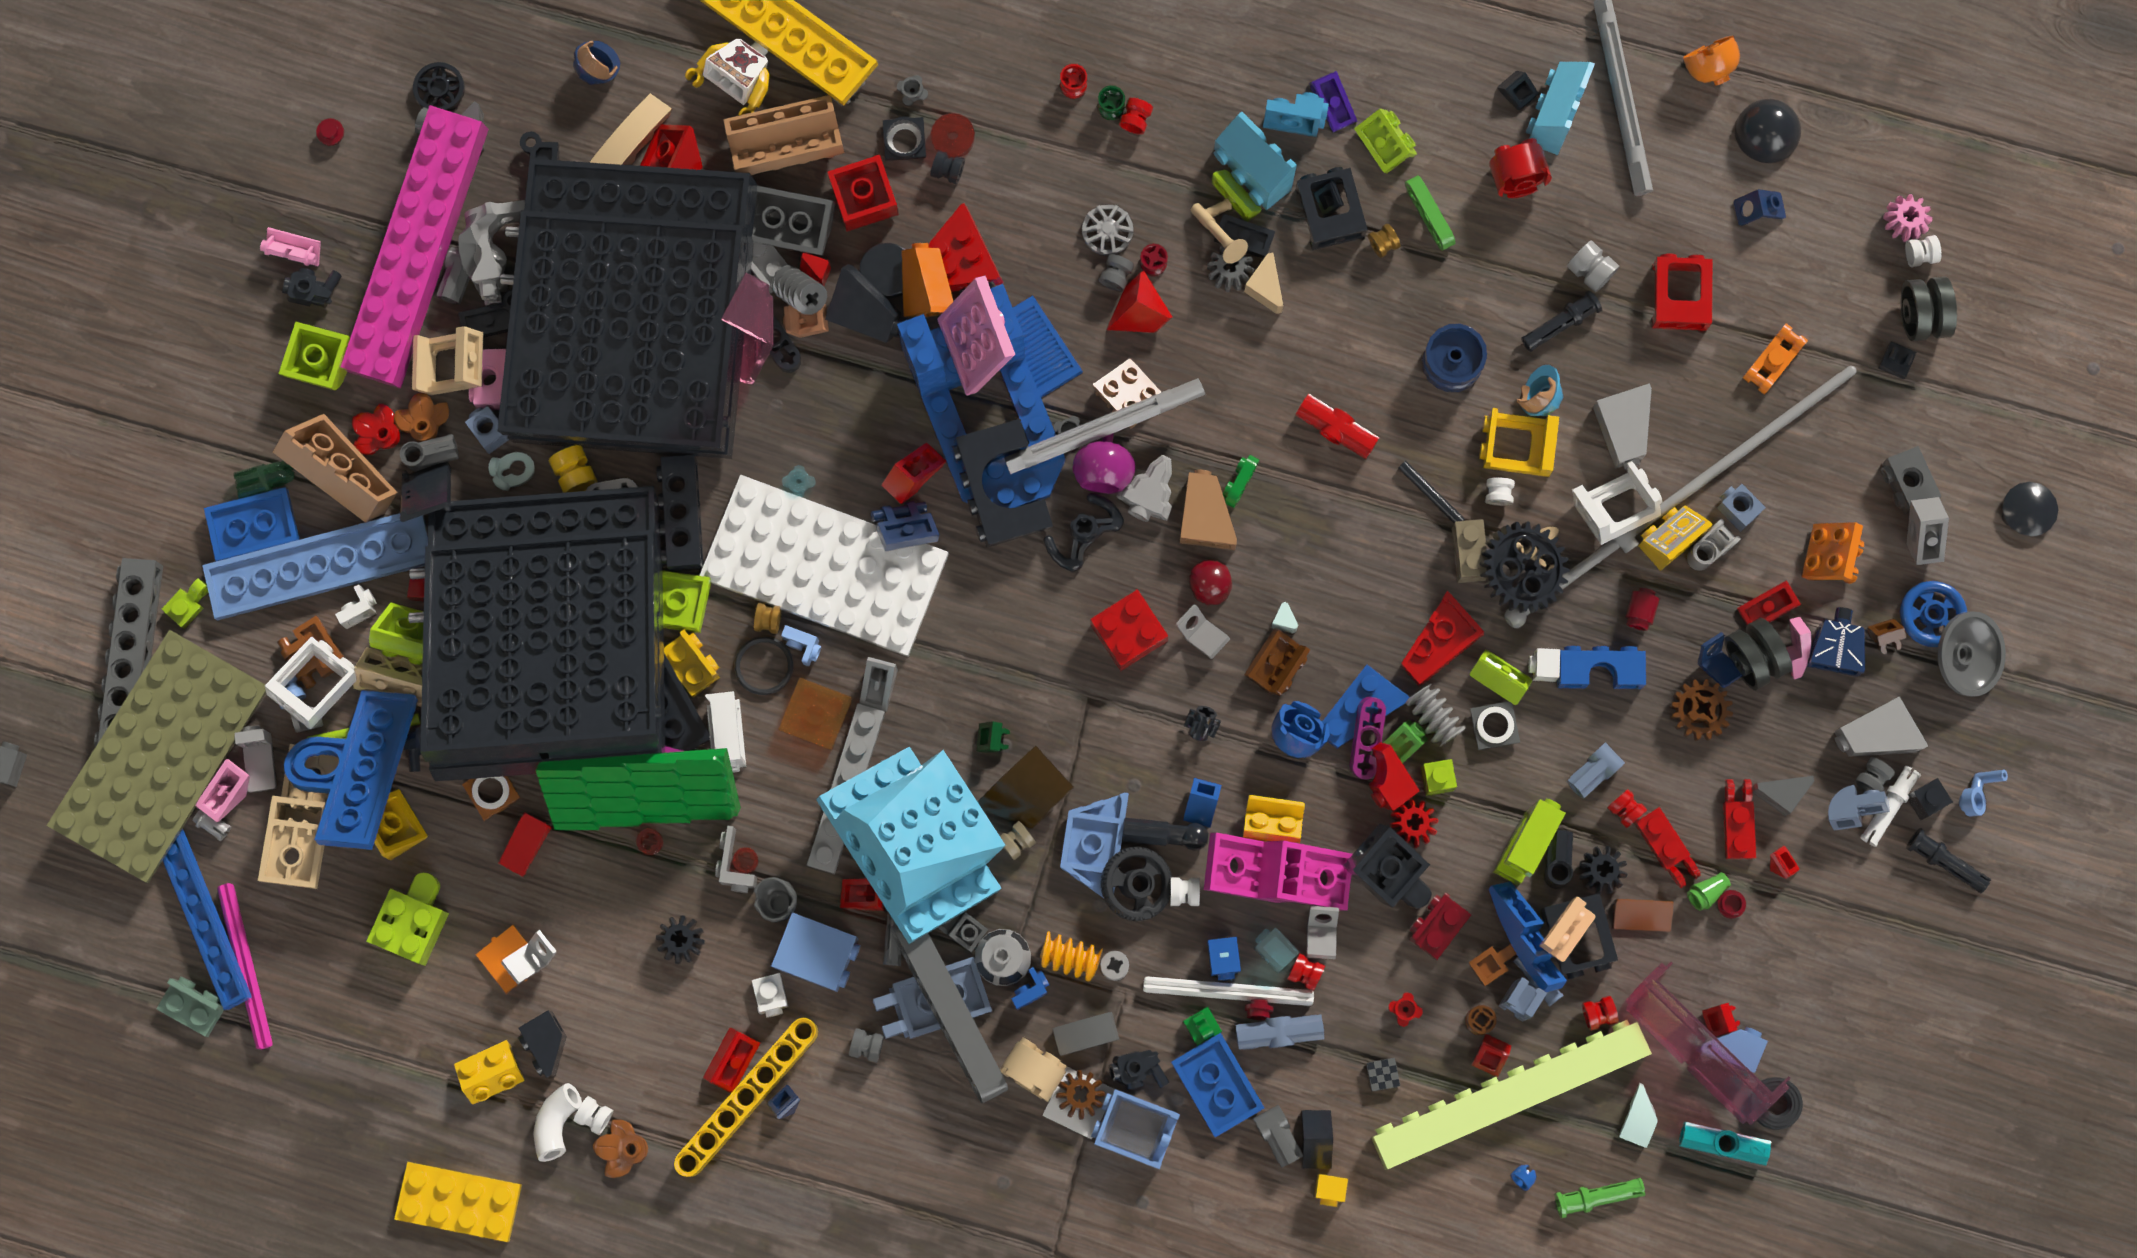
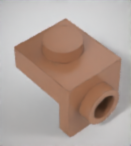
(804, 325)

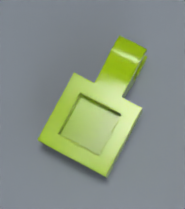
(184, 606)

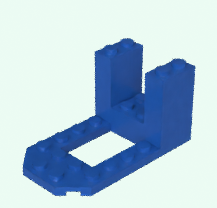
(936, 375)

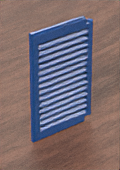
(1044, 349)

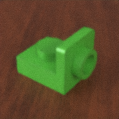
(1407, 739)

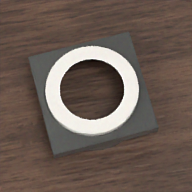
(1485, 741)

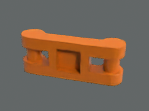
(1775, 359)

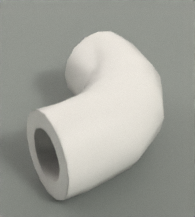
(551, 1120)

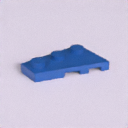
(1344, 713)

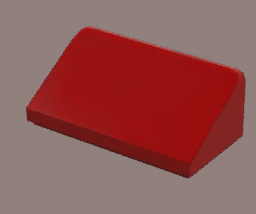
(731, 1060)

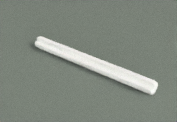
(1228, 991)

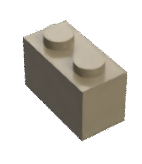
(1468, 543)

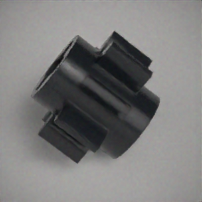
(1202, 723)

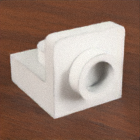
(357, 612)
(770, 995)

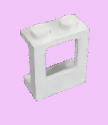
(1594, 514)

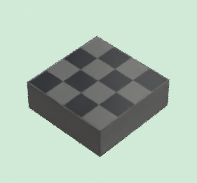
(1383, 1074)

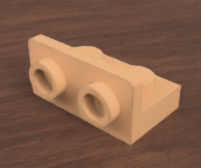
(1568, 929)

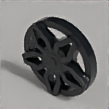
(439, 86)

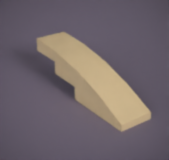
(633, 132)

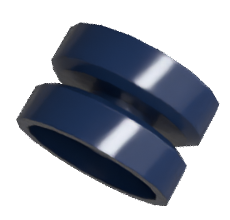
(1455, 341)

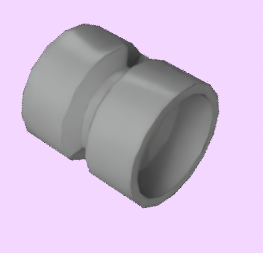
(1593, 266)

